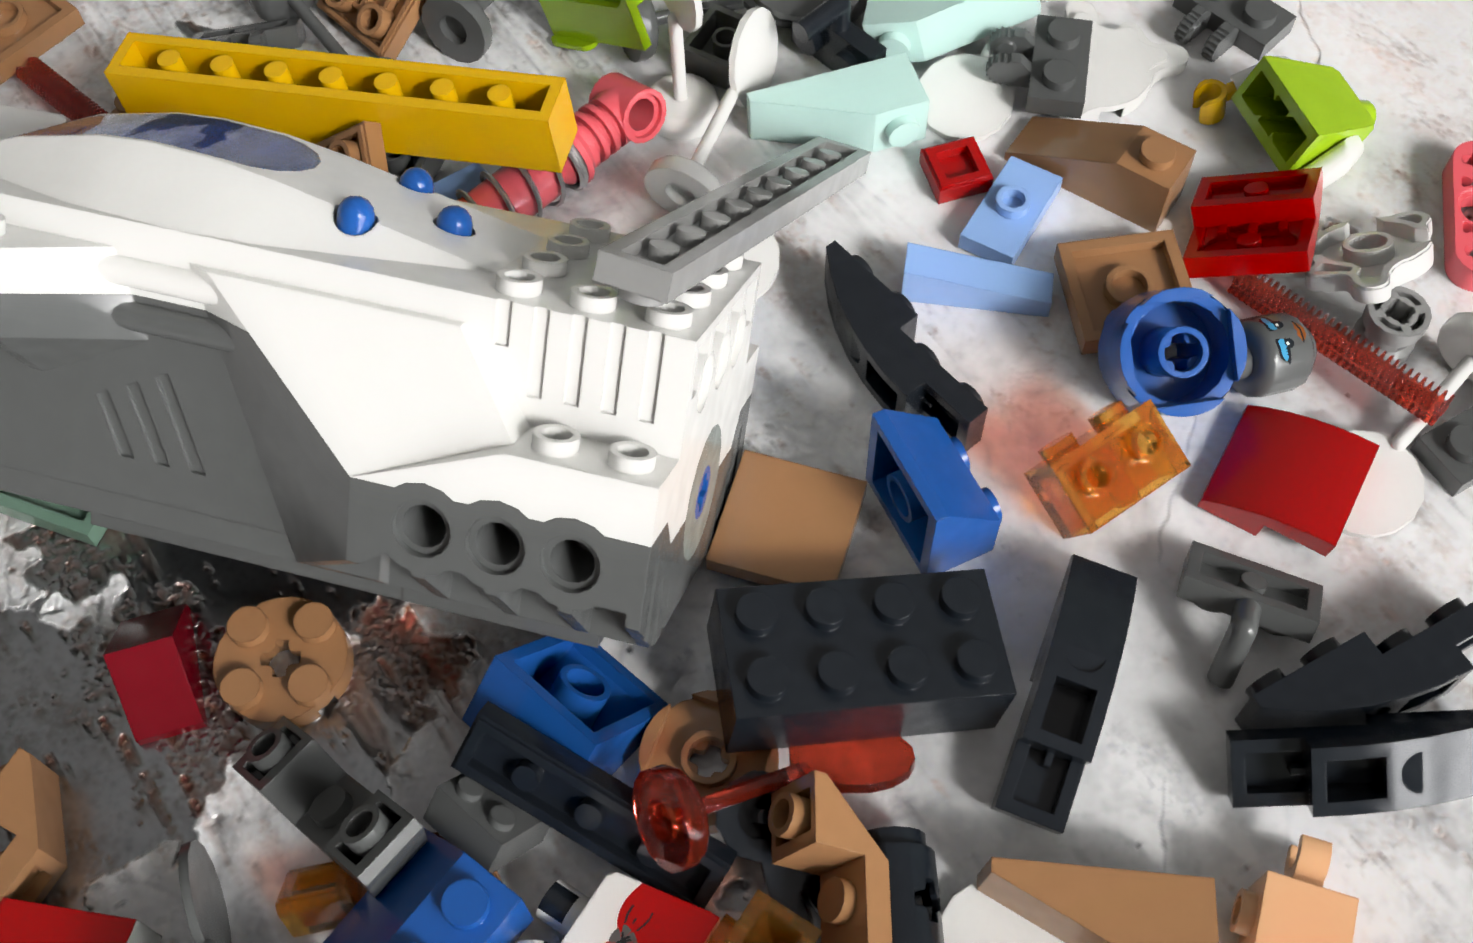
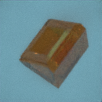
(316, 898)

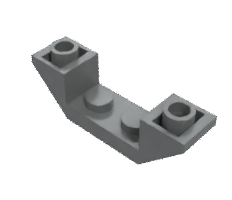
(352, 826)

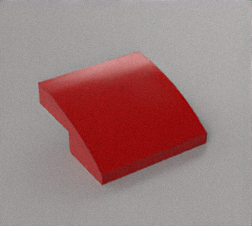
(1255, 223)
(1289, 477)

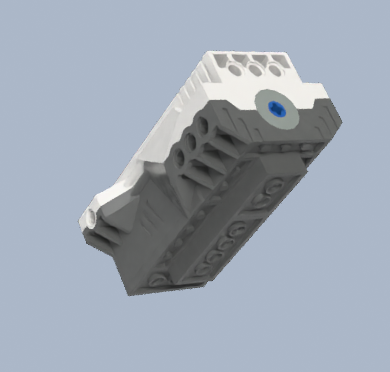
(360, 376)

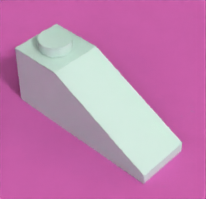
(940, 26)
(859, 105)

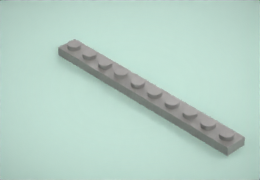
(715, 229)

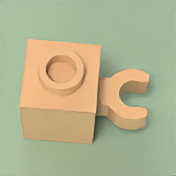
(1295, 904)

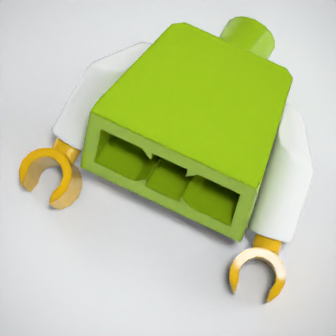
(1297, 112)

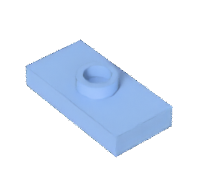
(1010, 211)

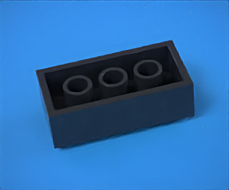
(857, 659)

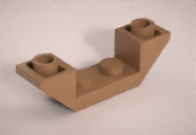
(34, 816)
(824, 837)

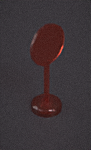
(675, 816)

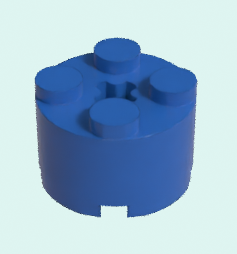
(1207, 343)

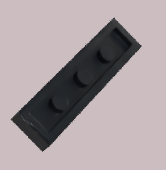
(577, 801)

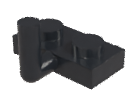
(833, 38)

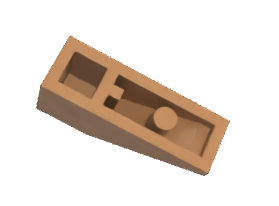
(1109, 164)
(1104, 902)

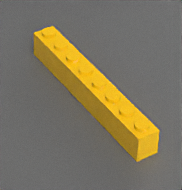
(315, 94)

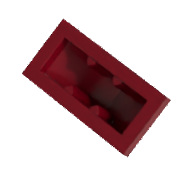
(158, 674)

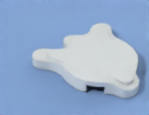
(1122, 64)
(1371, 261)

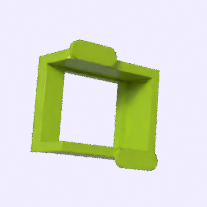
(586, 23)

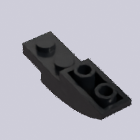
(879, 342)
(1360, 679)
(1067, 695)
(1355, 769)

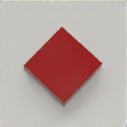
(956, 170)

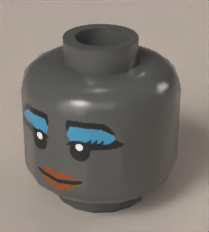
(1278, 355)

